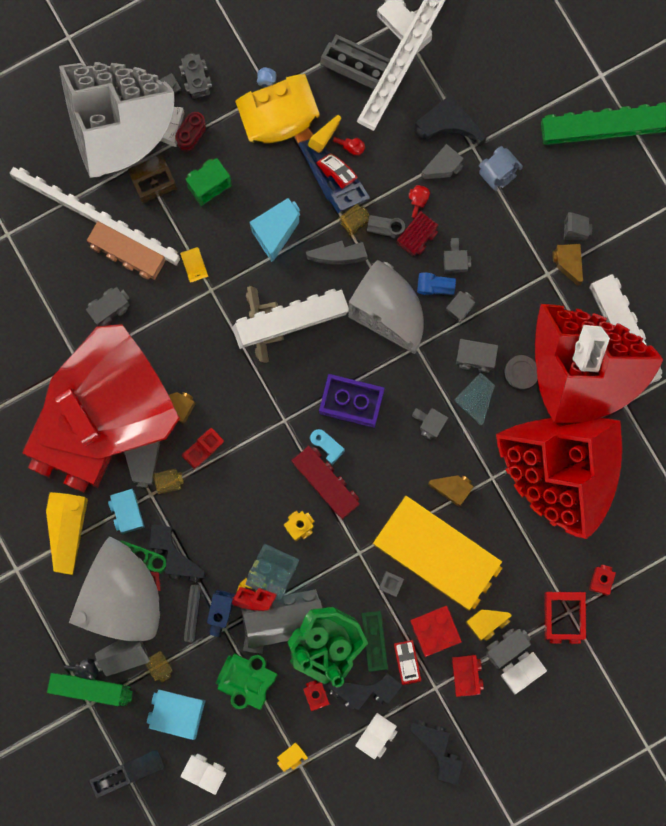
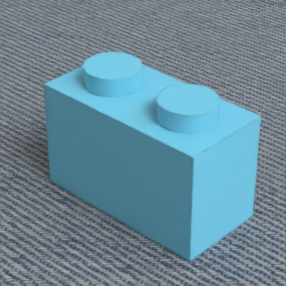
(126, 511)

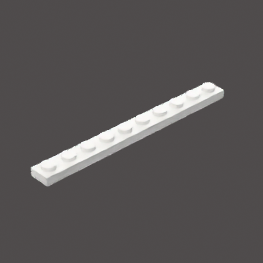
(399, 63)
(89, 212)

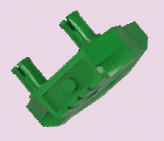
(334, 631)

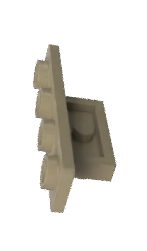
(253, 300)

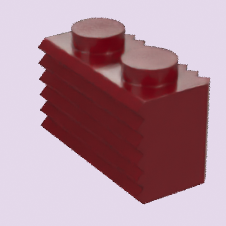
(417, 234)

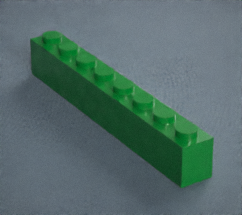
(604, 124)

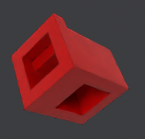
(597, 585)
(321, 701)

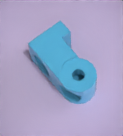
(322, 440)

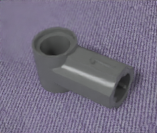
(383, 226)

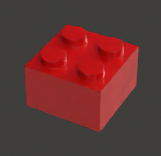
(435, 631)

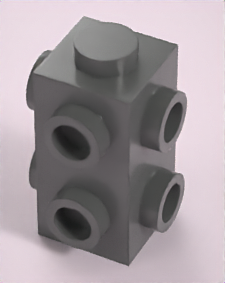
(197, 82)
(111, 304)

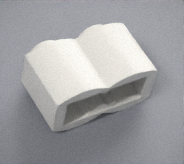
(523, 672)
(376, 736)
(204, 774)

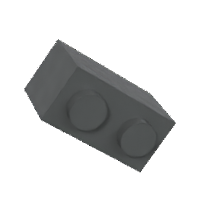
(476, 355)

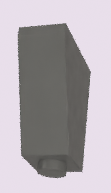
(143, 463)
(121, 656)

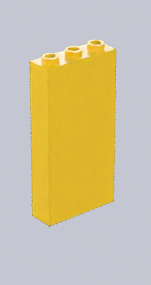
(438, 553)

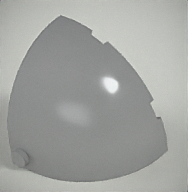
(388, 306)
(118, 596)

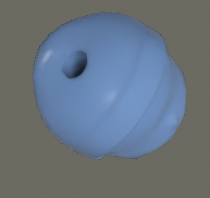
(266, 77)

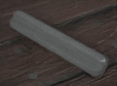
(192, 613)

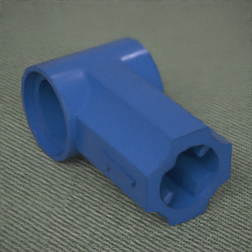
(430, 284)

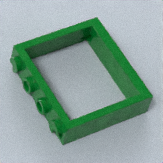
(89, 690)

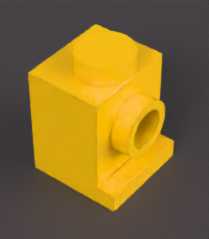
(291, 757)

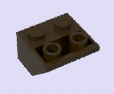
(152, 178)

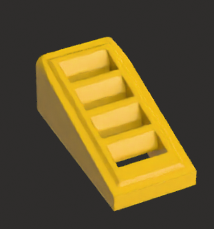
(320, 139)

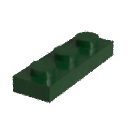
(376, 644)

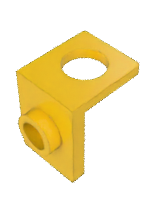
(194, 264)

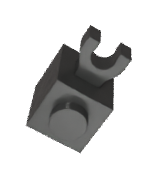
(455, 260)
(431, 424)

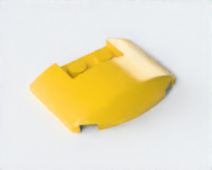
(278, 110)

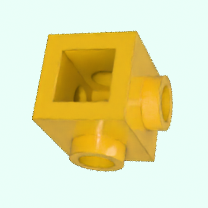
(294, 531)

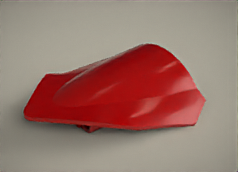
(106, 399)

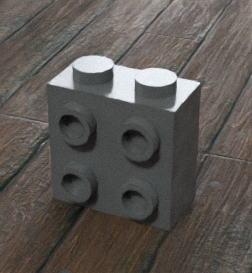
(513, 643)

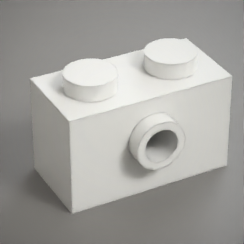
(591, 348)

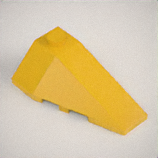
(65, 526)

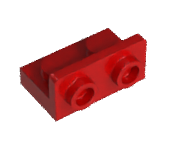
(466, 675)

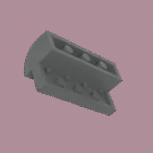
(354, 61)
(280, 620)

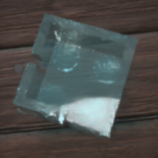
(272, 571)

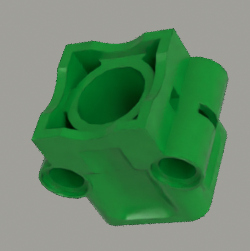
(241, 678)

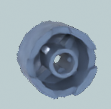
(499, 168)

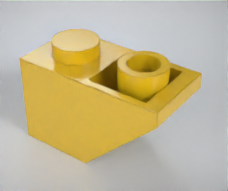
(486, 621)

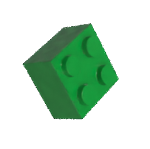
(208, 181)

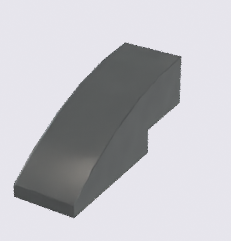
(338, 254)

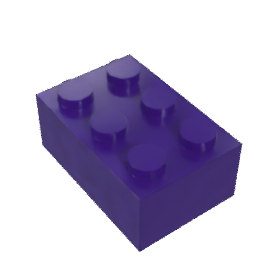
(351, 400)

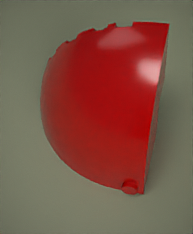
(587, 395)
(565, 469)

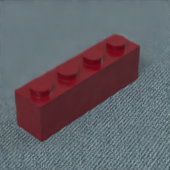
(323, 480)

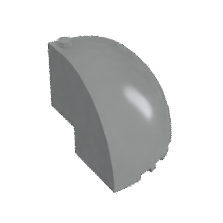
(115, 113)

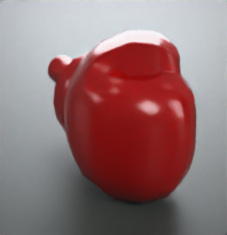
(353, 146)
(419, 197)

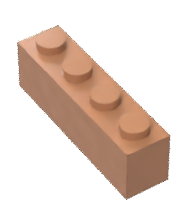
(126, 251)

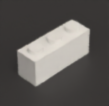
(398, 19)

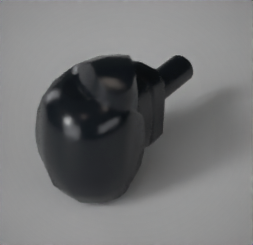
(85, 669)

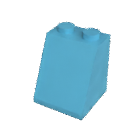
(275, 227)
(176, 714)

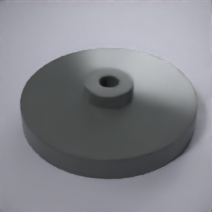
(521, 372)

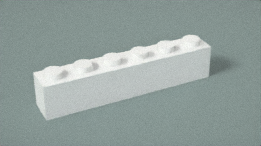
(615, 308)
(291, 318)

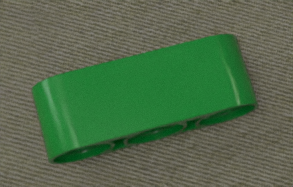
(150, 557)

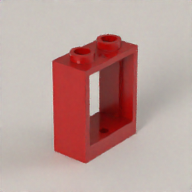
(565, 596)

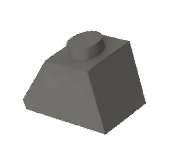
(444, 164)
(577, 227)

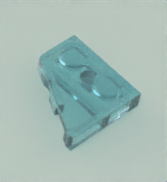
(476, 398)

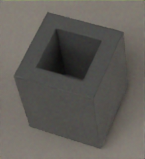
(460, 306)

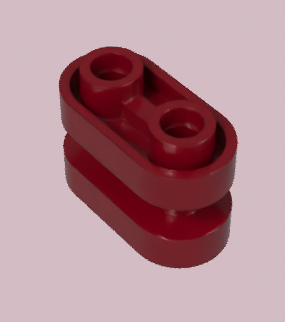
(190, 131)

